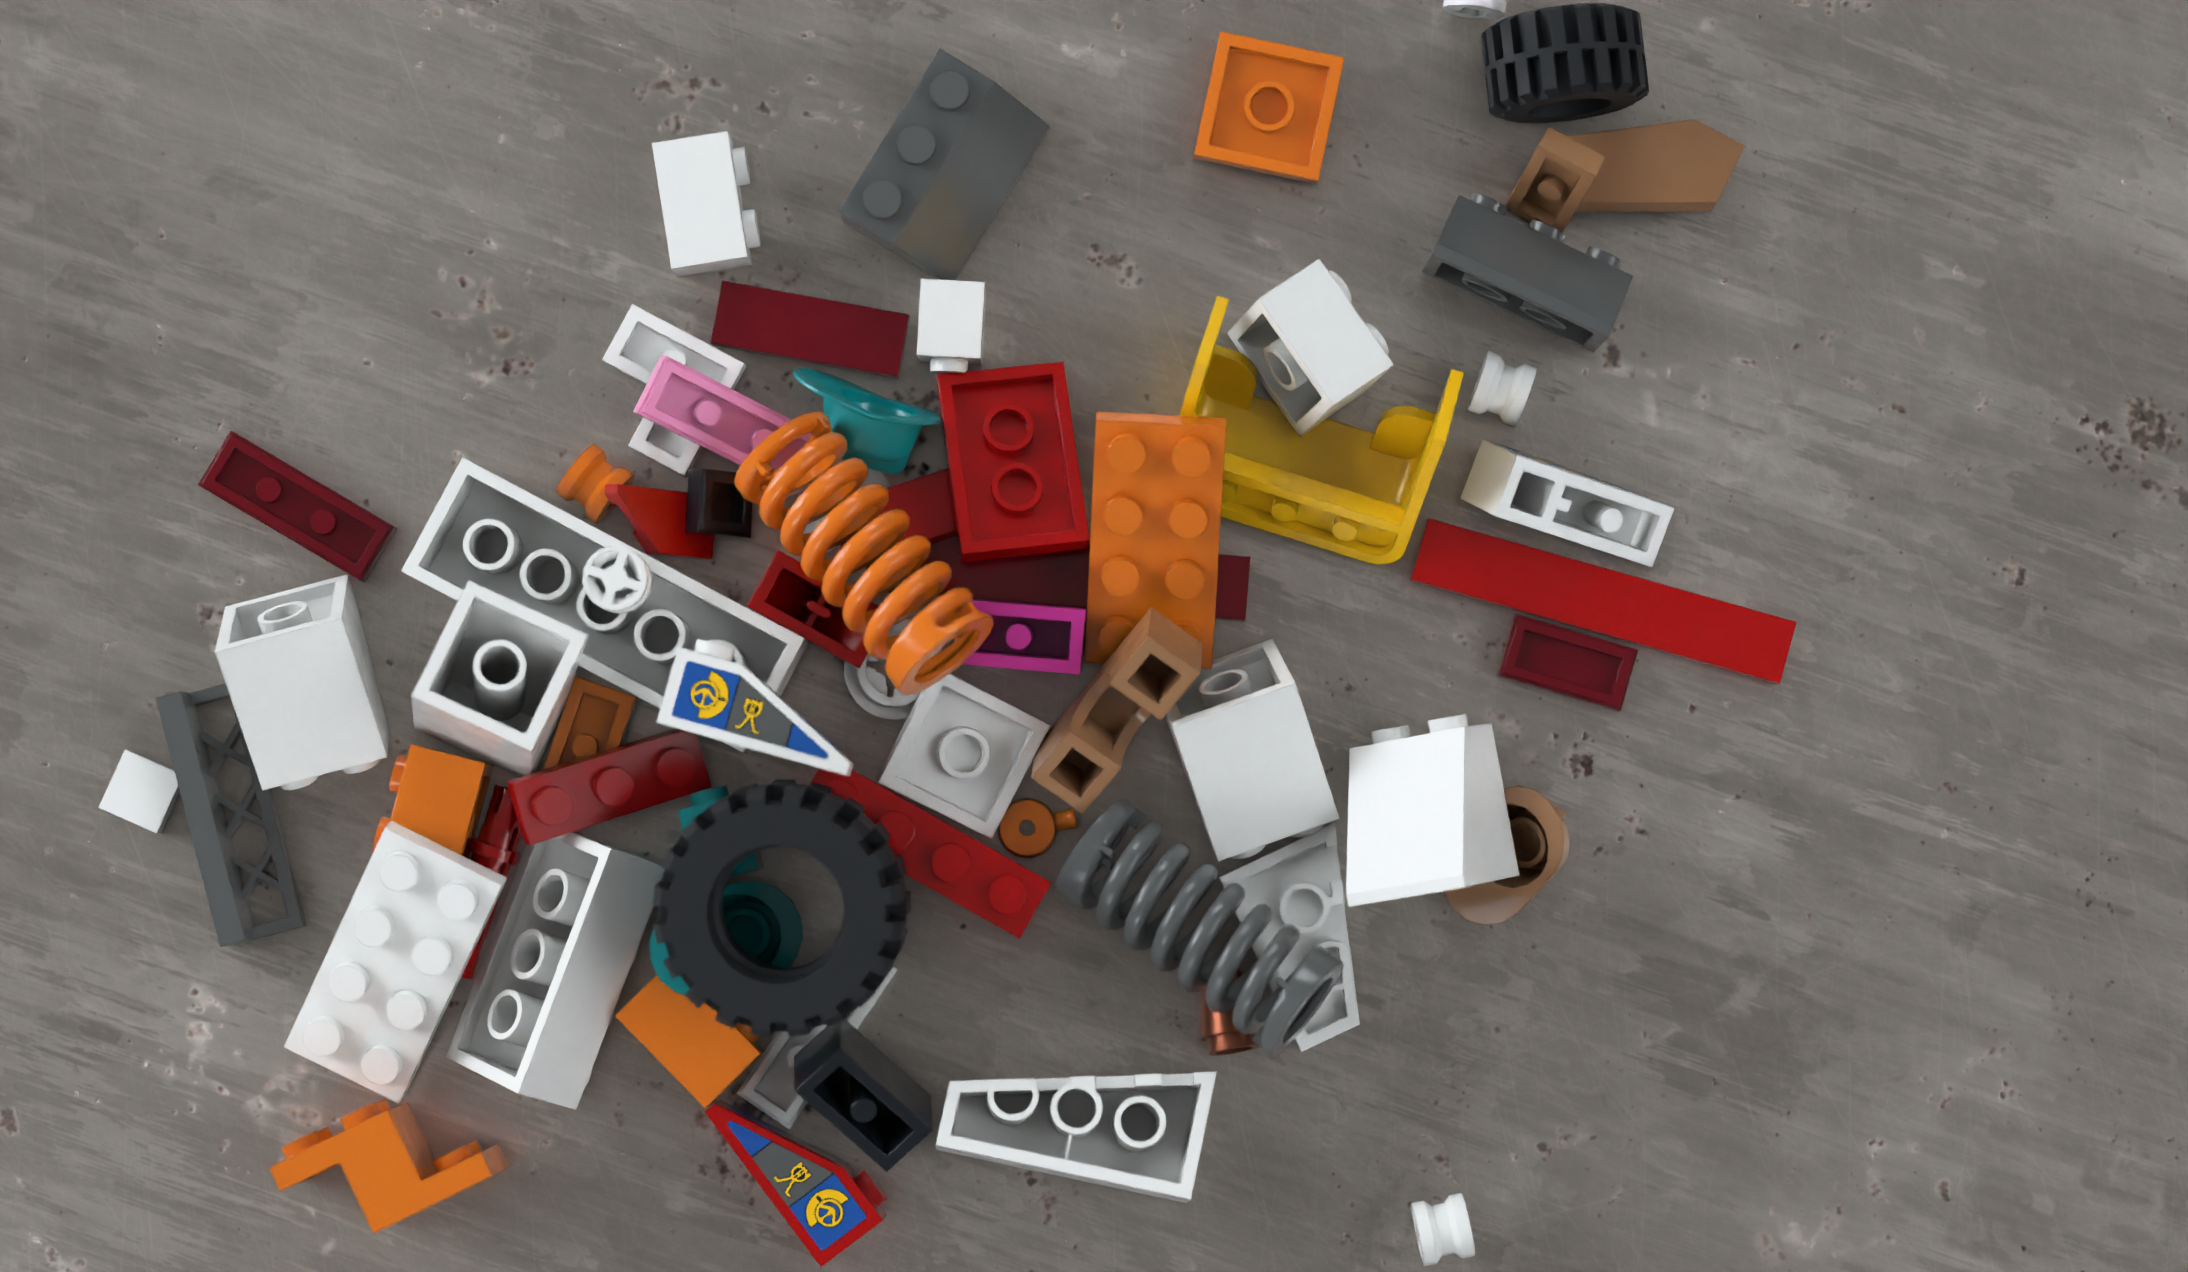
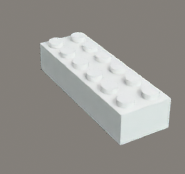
(537, 558)

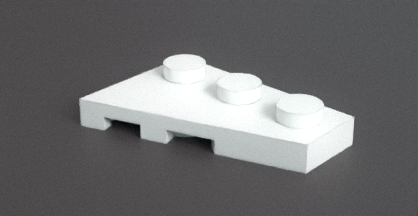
(1305, 891)

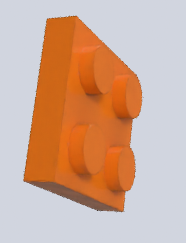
(1268, 107)

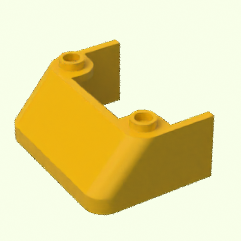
(1333, 483)

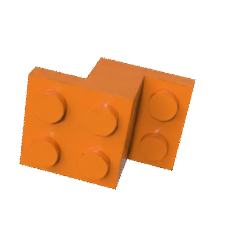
(387, 1163)

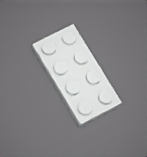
(395, 961)

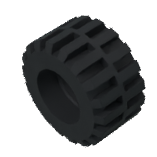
(1564, 63)

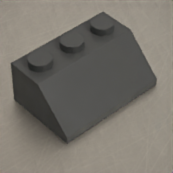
(944, 168)
(1529, 271)

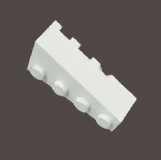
(1100, 1130)

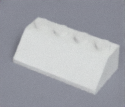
(556, 967)

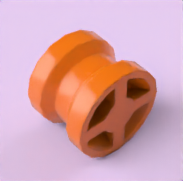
(587, 481)

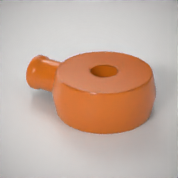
(1045, 822)

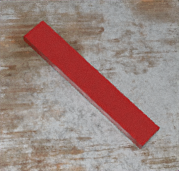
(1603, 601)

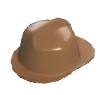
(1540, 850)

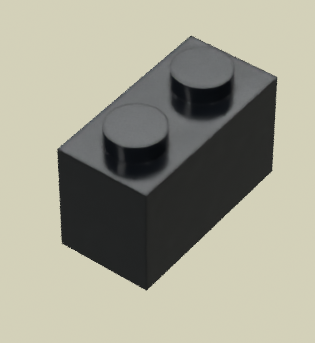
(863, 1093)

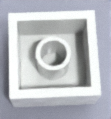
(1311, 346)

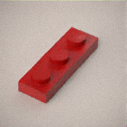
(608, 785)

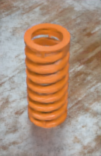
(854, 513)

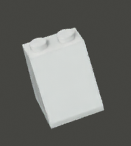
(497, 680)
(303, 684)
(1250, 753)
(1426, 813)

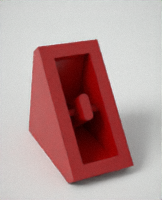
(799, 605)

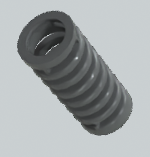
(1278, 1016)

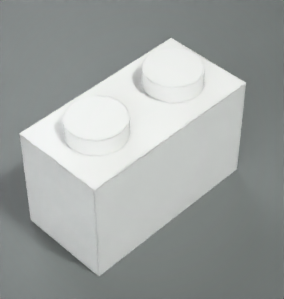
(704, 203)

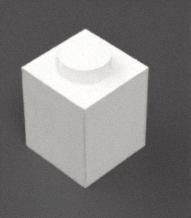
(951, 324)

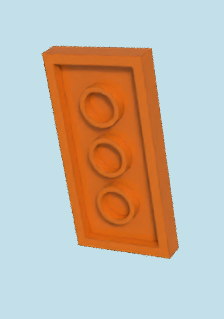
(1154, 527)

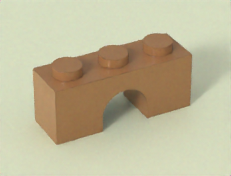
(1135, 682)

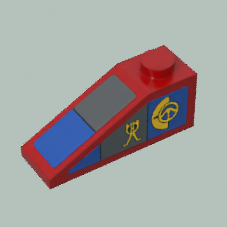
(810, 1188)

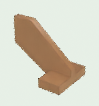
(1625, 170)

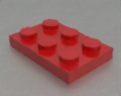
(1012, 461)

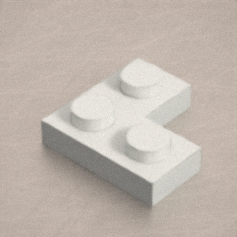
(636, 352)

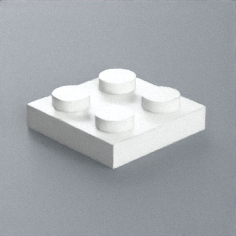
(963, 753)

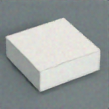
(141, 791)

